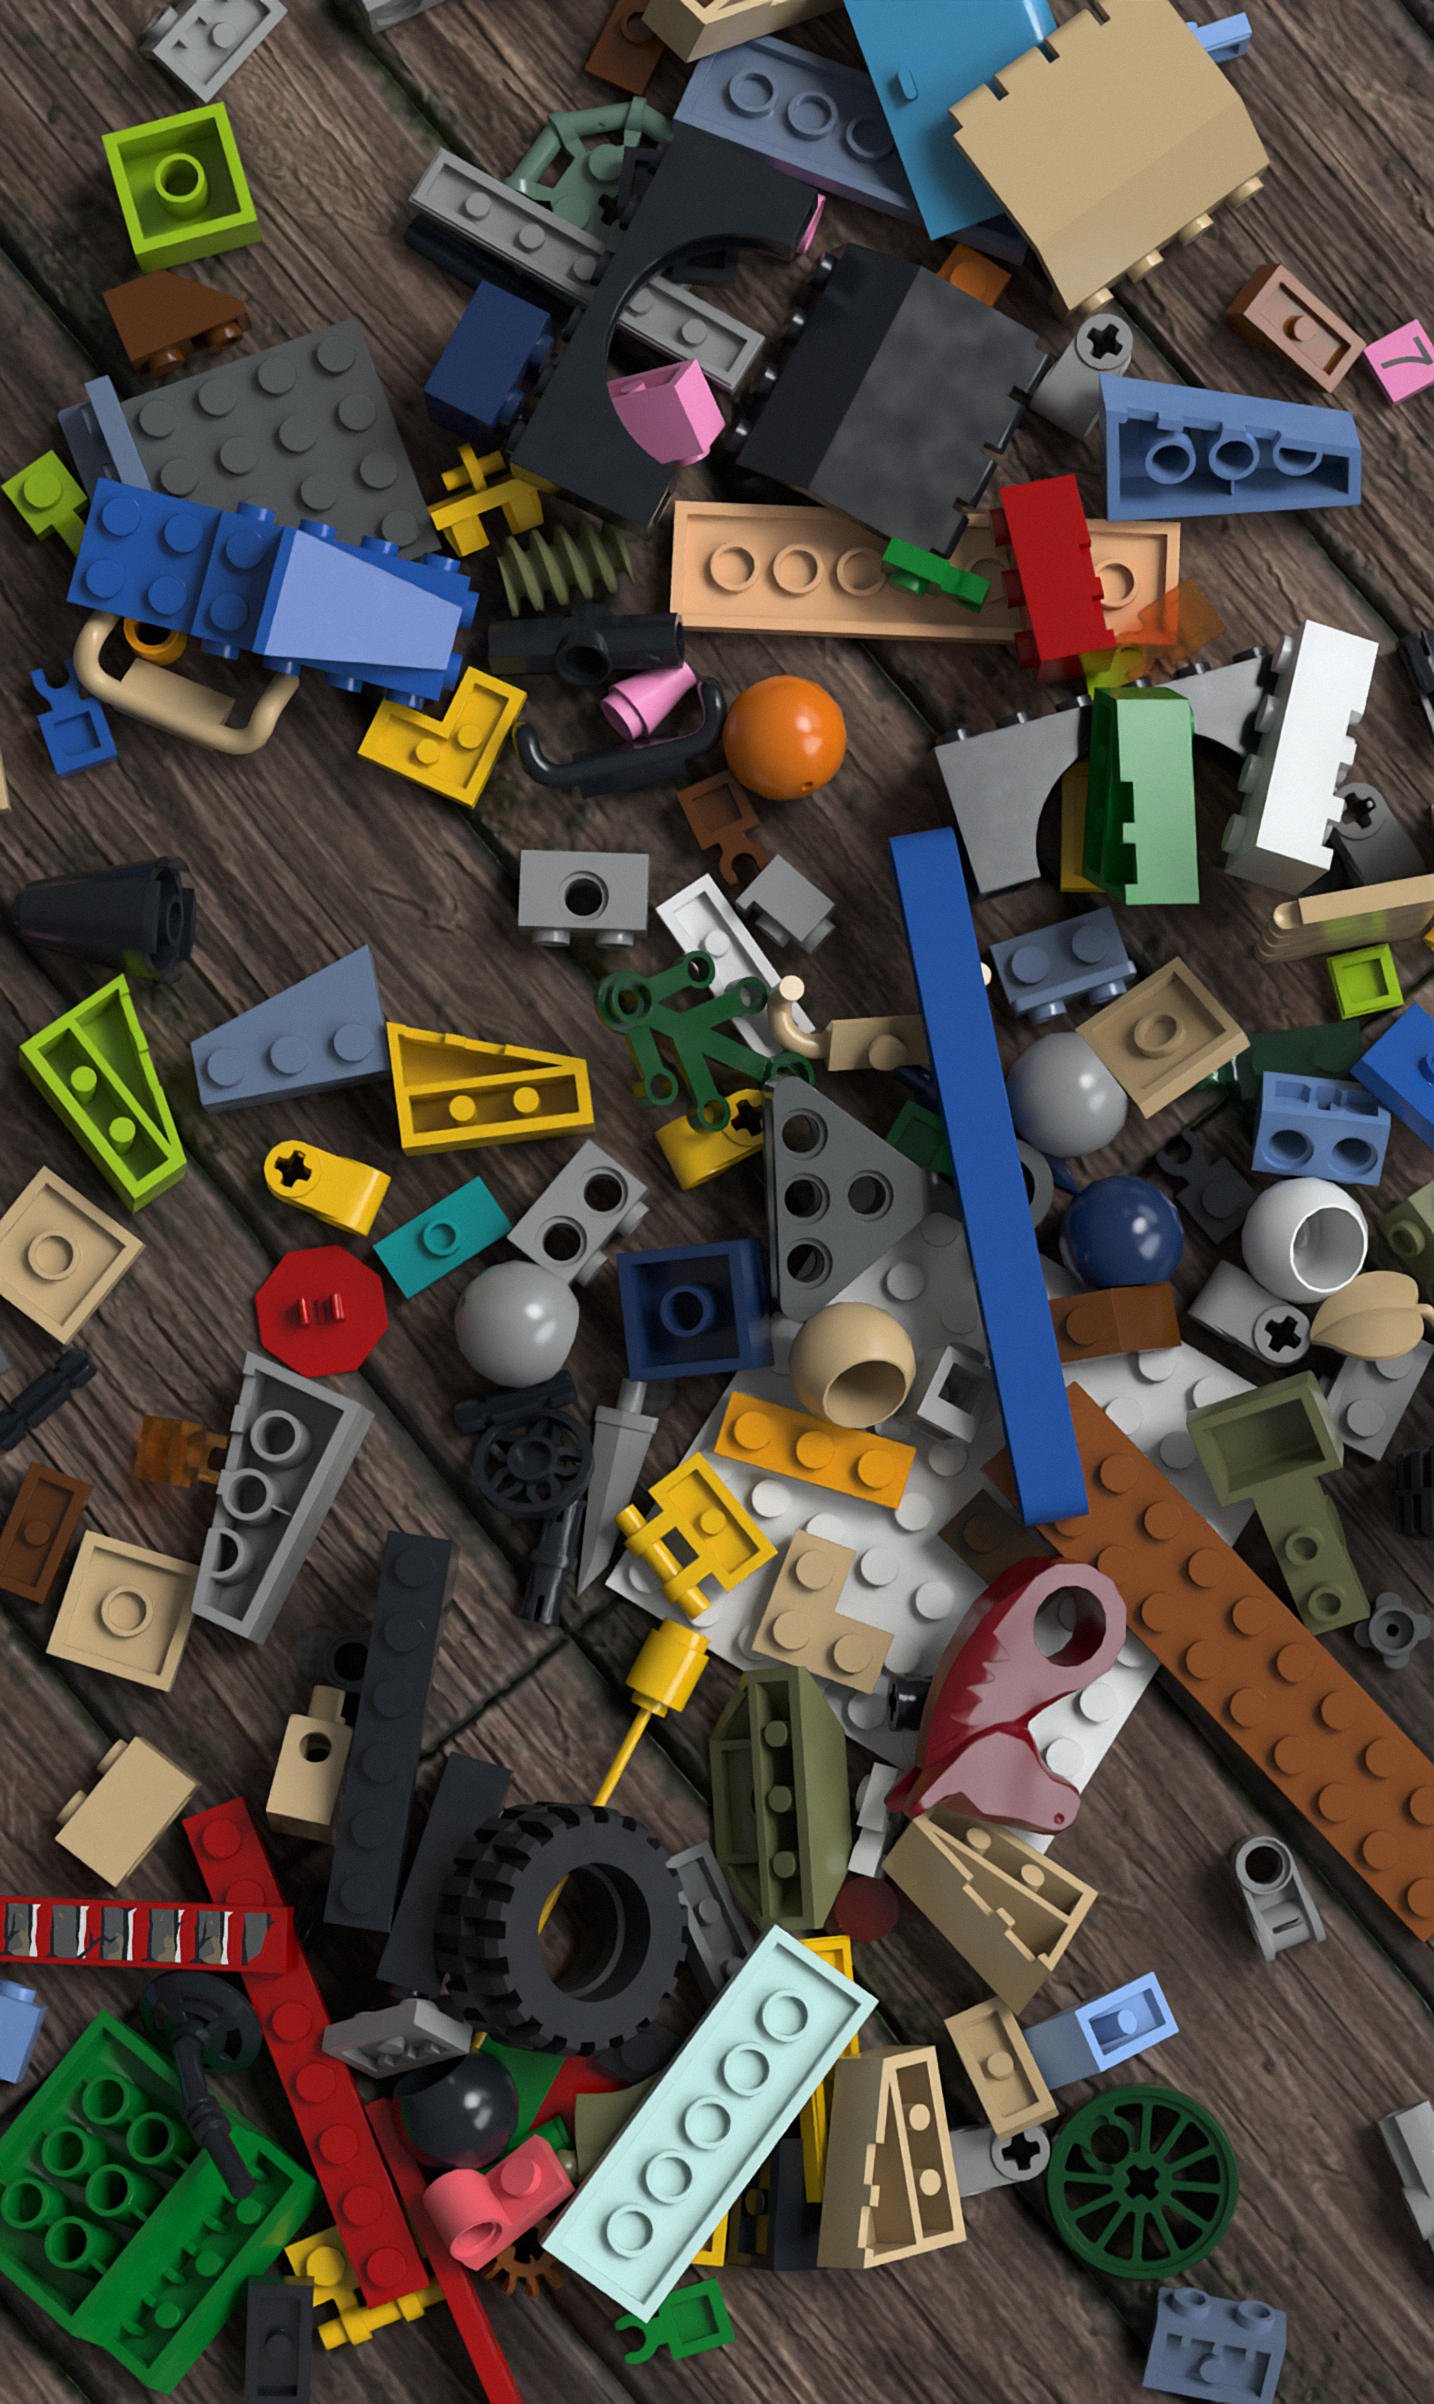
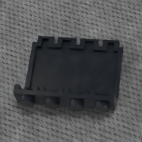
(887, 398)

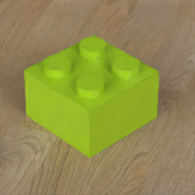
(182, 188)

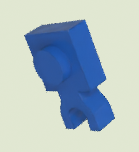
(76, 728)

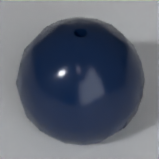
(1120, 1233)

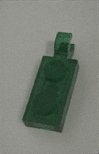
(1309, 1051)

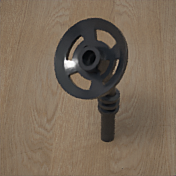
(195, 2042)

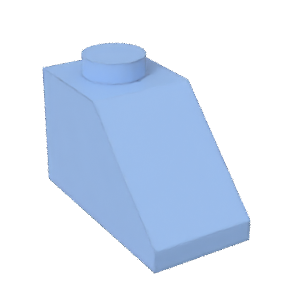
(1100, 2031)

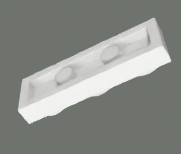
(706, 922)

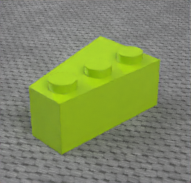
(107, 1094)

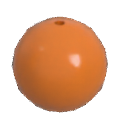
(784, 738)

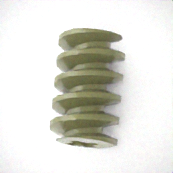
(563, 564)

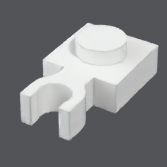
(877, 1822)

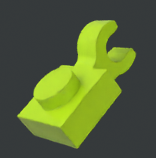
(49, 500)

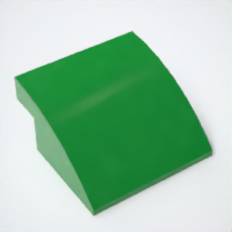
(124, 2216)

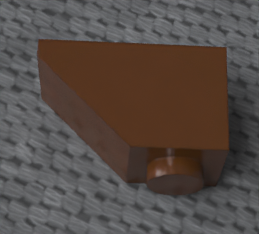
(1114, 1323)

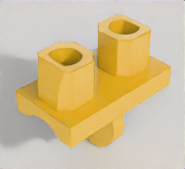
(460, 512)

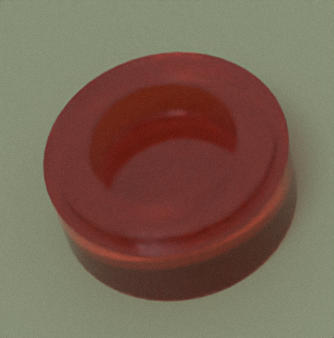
(866, 1908)

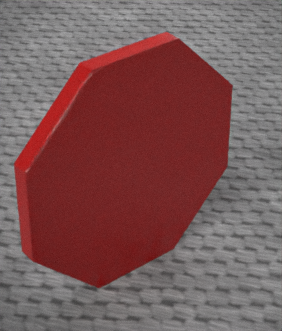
(322, 1311)

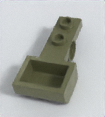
(1271, 1450)

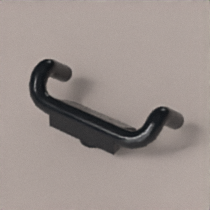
(626, 764)

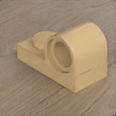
(1001, 2068)

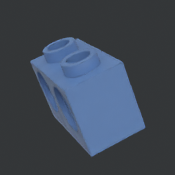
(1319, 1129)

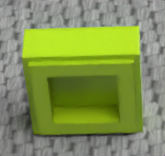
(1364, 982)

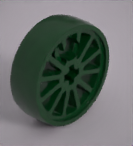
(1099, 2111)

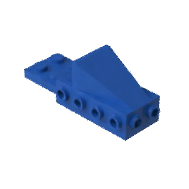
(276, 591)

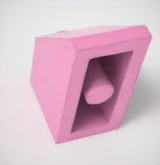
(669, 411)

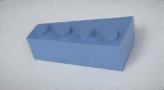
(1219, 452)

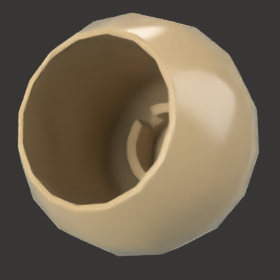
(852, 1365)

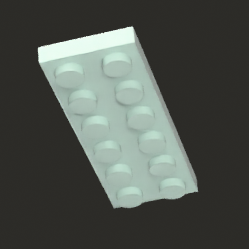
(708, 2122)

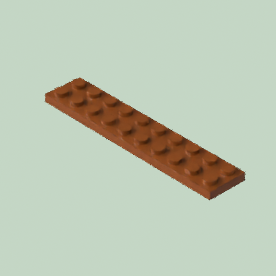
(1250, 1665)

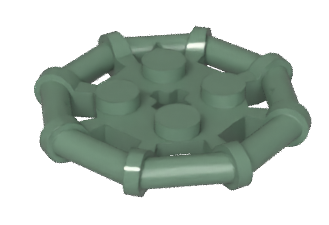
(592, 174)

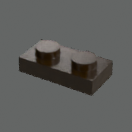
(990, 1540)

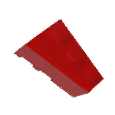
(1052, 580)

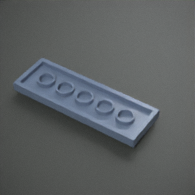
(817, 127)

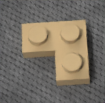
(802, 1622)

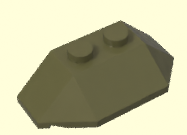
(781, 1798)

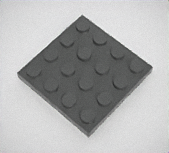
(290, 434)

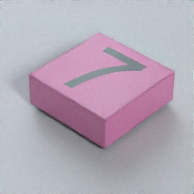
(1401, 362)

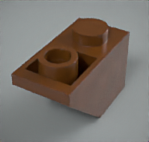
(173, 317)

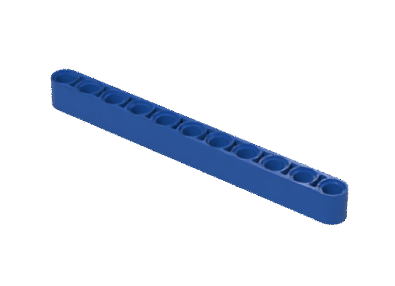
(988, 1177)

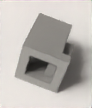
(788, 907)
(969, 1388)

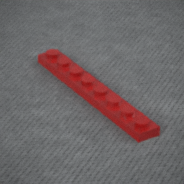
(314, 2081)

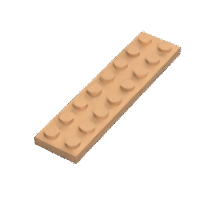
(823, 576)

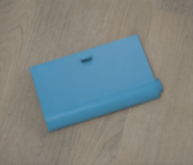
(949, 53)

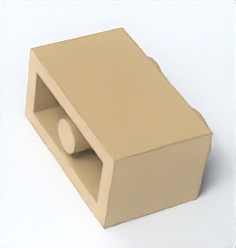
(125, 1810)

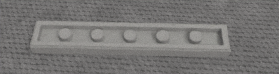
(565, 261)

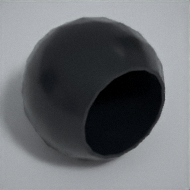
(456, 2111)

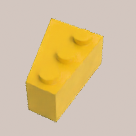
(483, 1093)

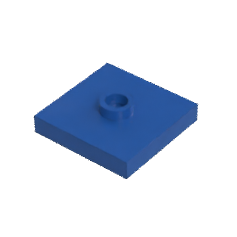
(1402, 1071)

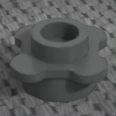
(1410, 1630)

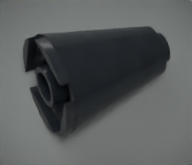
(114, 917)

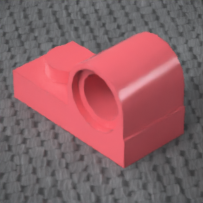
(490, 2211)

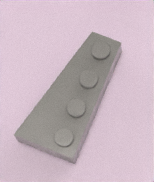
(276, 1488)

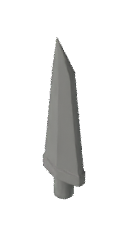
(619, 1452)

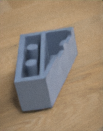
(299, 1042)

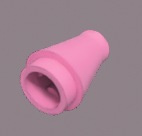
(644, 700)

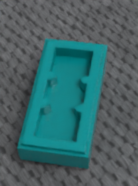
(443, 1238)

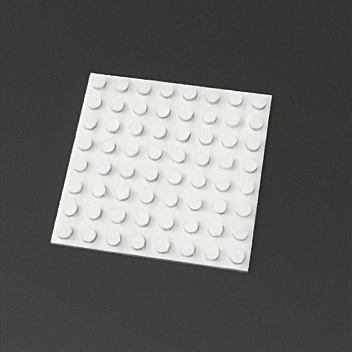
(902, 1569)

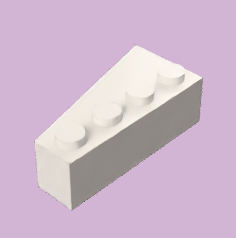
(1300, 759)

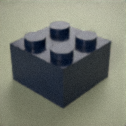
(490, 367)
(695, 1309)

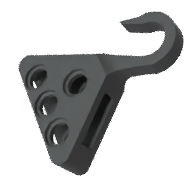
(830, 1162)

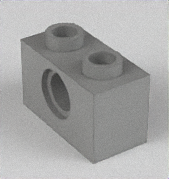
(553, 875)

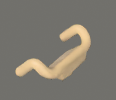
(174, 701)
(849, 1042)

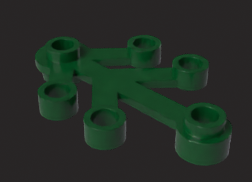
(689, 1036)

